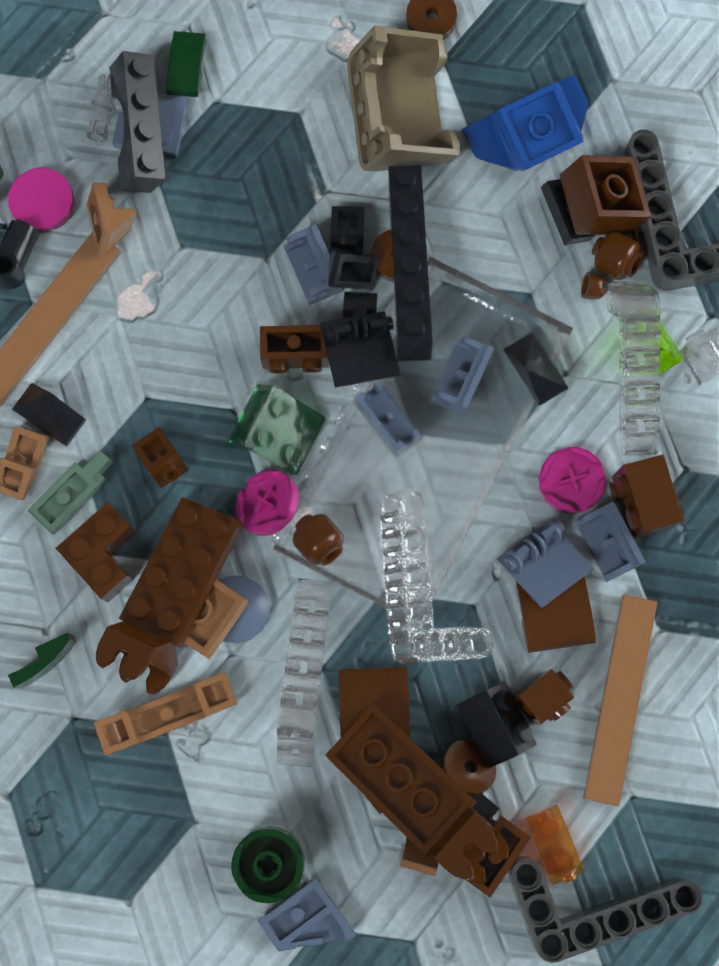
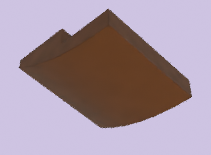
(559, 624)
(380, 686)

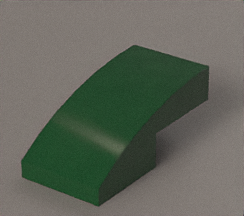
(185, 64)
(49, 654)

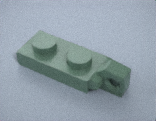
(70, 492)

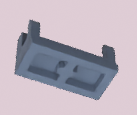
(310, 263)
(462, 375)
(387, 419)
(610, 541)

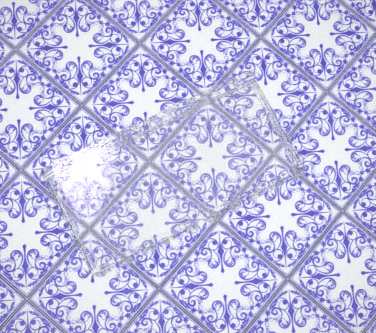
(457, 454)

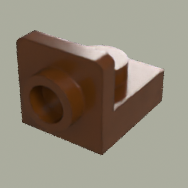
(160, 457)

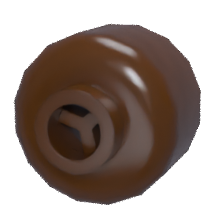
(617, 255)
(318, 539)

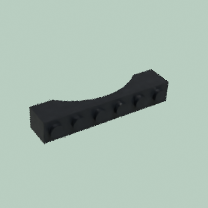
(410, 264)

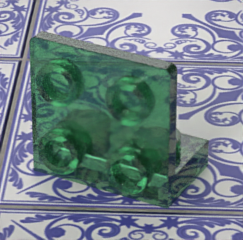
(277, 428)

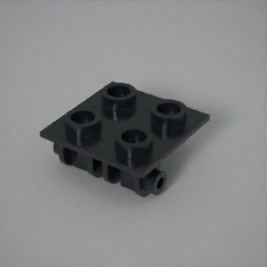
(360, 348)

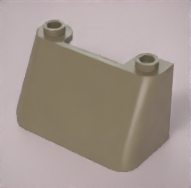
(397, 99)

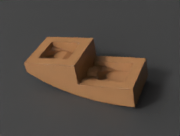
(21, 462)

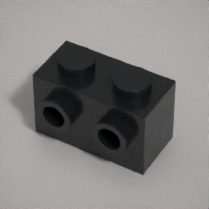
(496, 724)

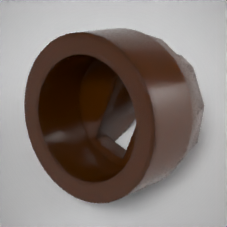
(592, 286)

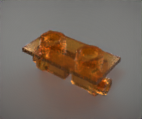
(555, 845)

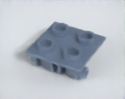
(545, 563)

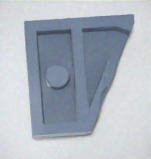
(172, 121)
(306, 919)

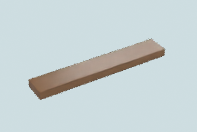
(51, 313)
(620, 700)

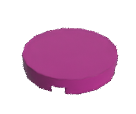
(41, 199)
(572, 480)
(267, 503)

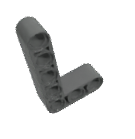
(666, 224)
(597, 916)

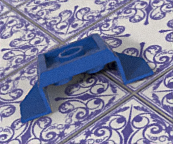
(531, 127)

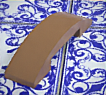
(165, 714)

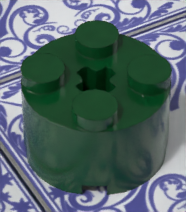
(251, 875)

